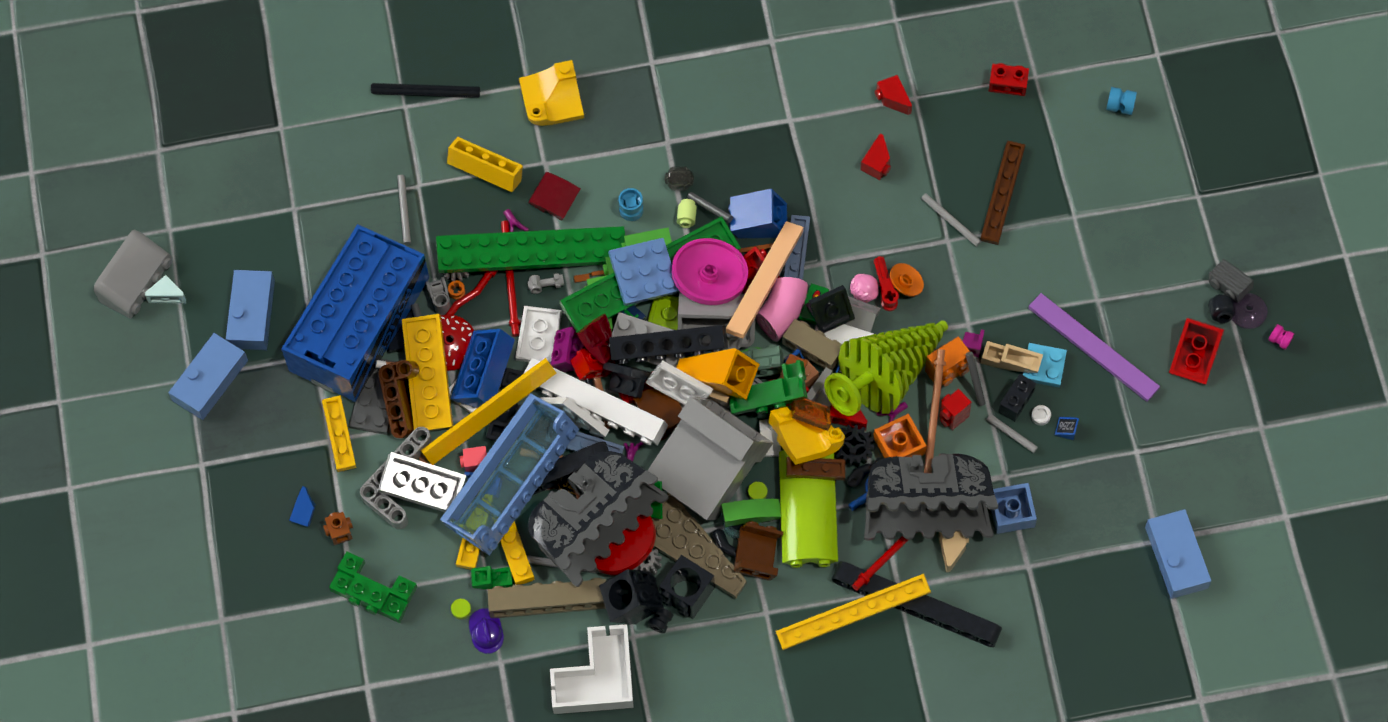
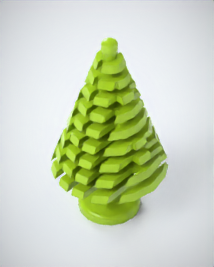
(881, 368)

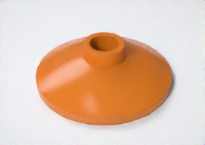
(906, 279)

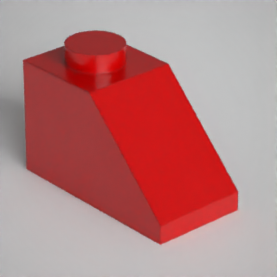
(893, 95)
(877, 159)
(841, 419)

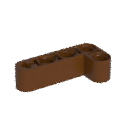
(400, 399)

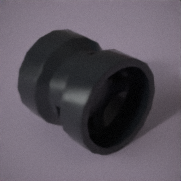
(660, 620)

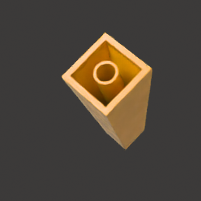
(724, 371)

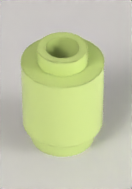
(686, 213)

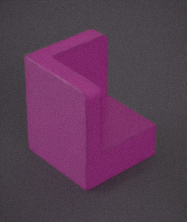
(974, 342)

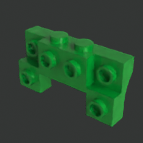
(774, 393)
(369, 593)

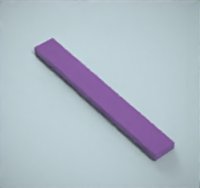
(1094, 347)

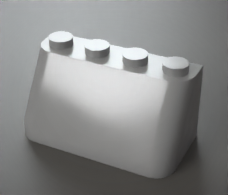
(131, 273)
(700, 315)

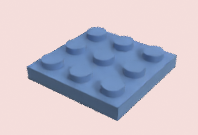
(643, 271)

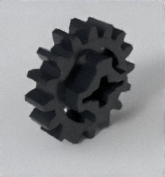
(862, 446)

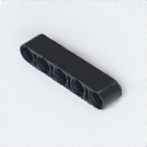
(568, 464)

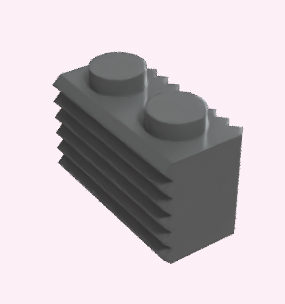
(1230, 281)

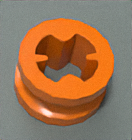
(452, 285)

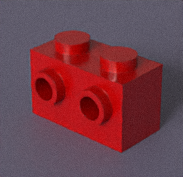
(1008, 79)
(588, 366)
(954, 409)

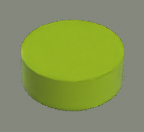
(757, 490)
(461, 609)

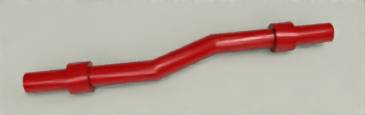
(472, 294)

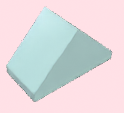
(165, 292)

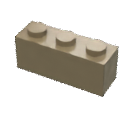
(812, 344)

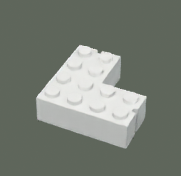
(602, 684)

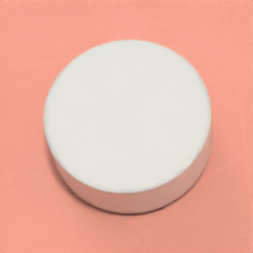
(1041, 415)

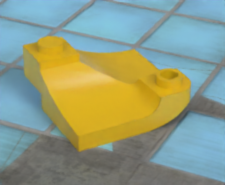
(553, 95)
(802, 440)

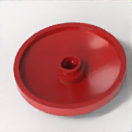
(632, 552)

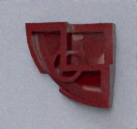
(596, 338)

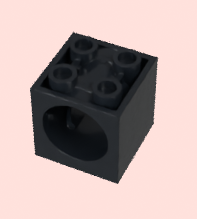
(687, 571)
(631, 596)

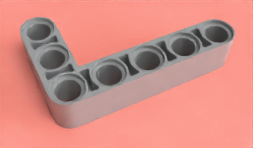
(372, 483)

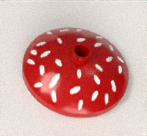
(461, 333)

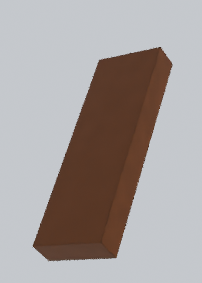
(817, 469)

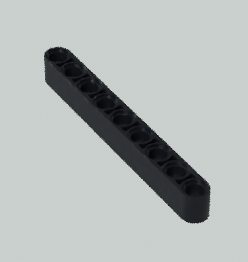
(924, 607)

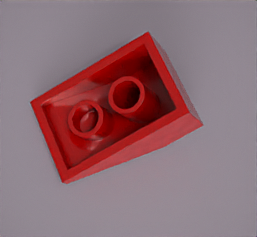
(1196, 350)

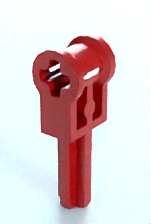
(886, 287)

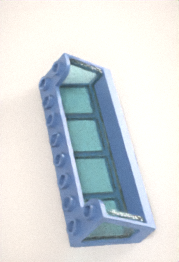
(510, 473)

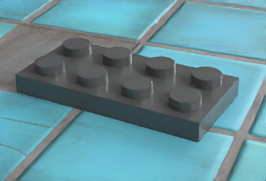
(370, 409)

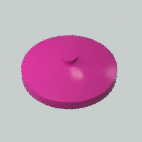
(709, 271)

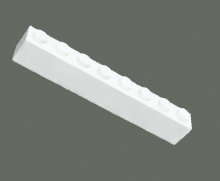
(605, 406)

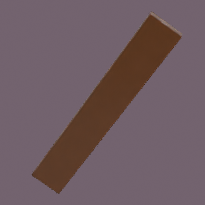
(1002, 192)

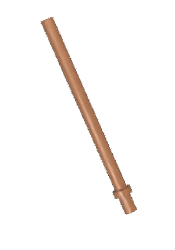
(939, 362)

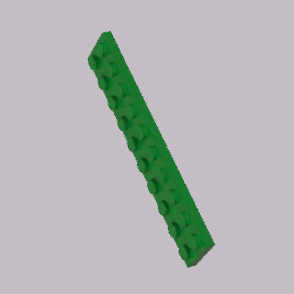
(527, 249)
(604, 294)

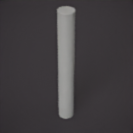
(1012, 433)

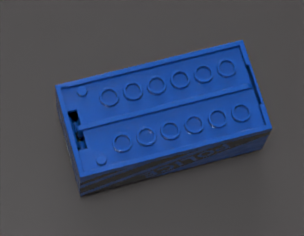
(355, 312)

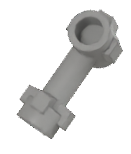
(536, 284)

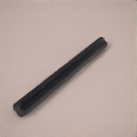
(425, 90)

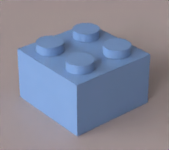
(1014, 509)

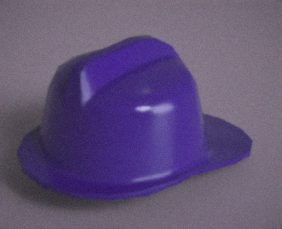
(486, 631)

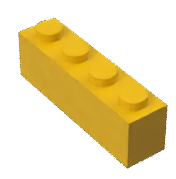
(484, 164)

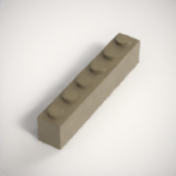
(545, 598)

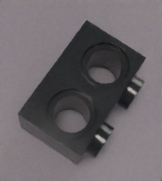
(1017, 397)

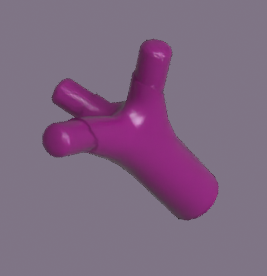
(513, 221)
(902, 406)
(631, 451)

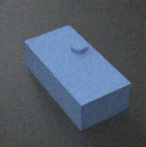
(250, 309)
(208, 376)
(1178, 554)

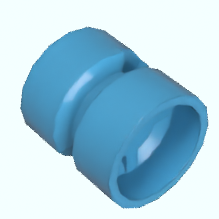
(1121, 101)
(630, 204)

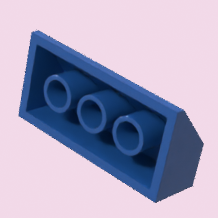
(483, 367)

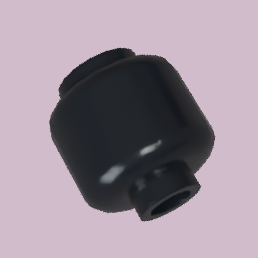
(1221, 308)

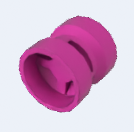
(1281, 336)

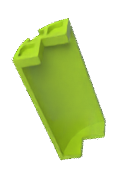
(807, 519)

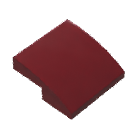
(554, 195)

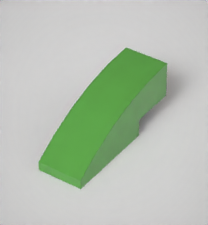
(750, 510)

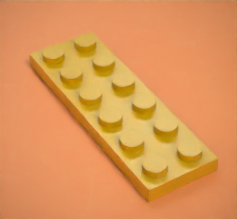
(430, 387)

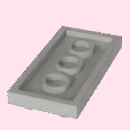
(631, 325)

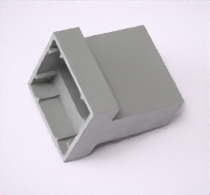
(708, 456)

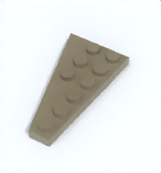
(682, 535)

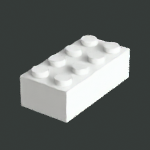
(420, 482)

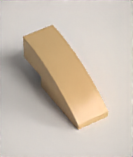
(1011, 358)

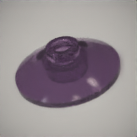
(1250, 318)

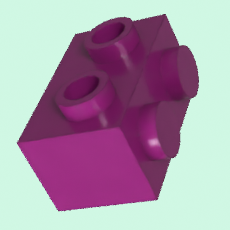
(565, 348)

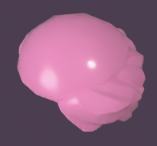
(864, 287)

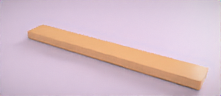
(764, 280)

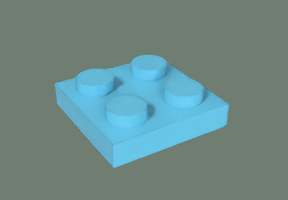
(1051, 366)

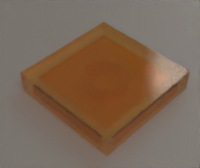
(811, 413)

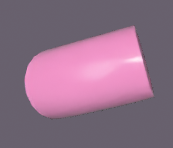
(782, 306)

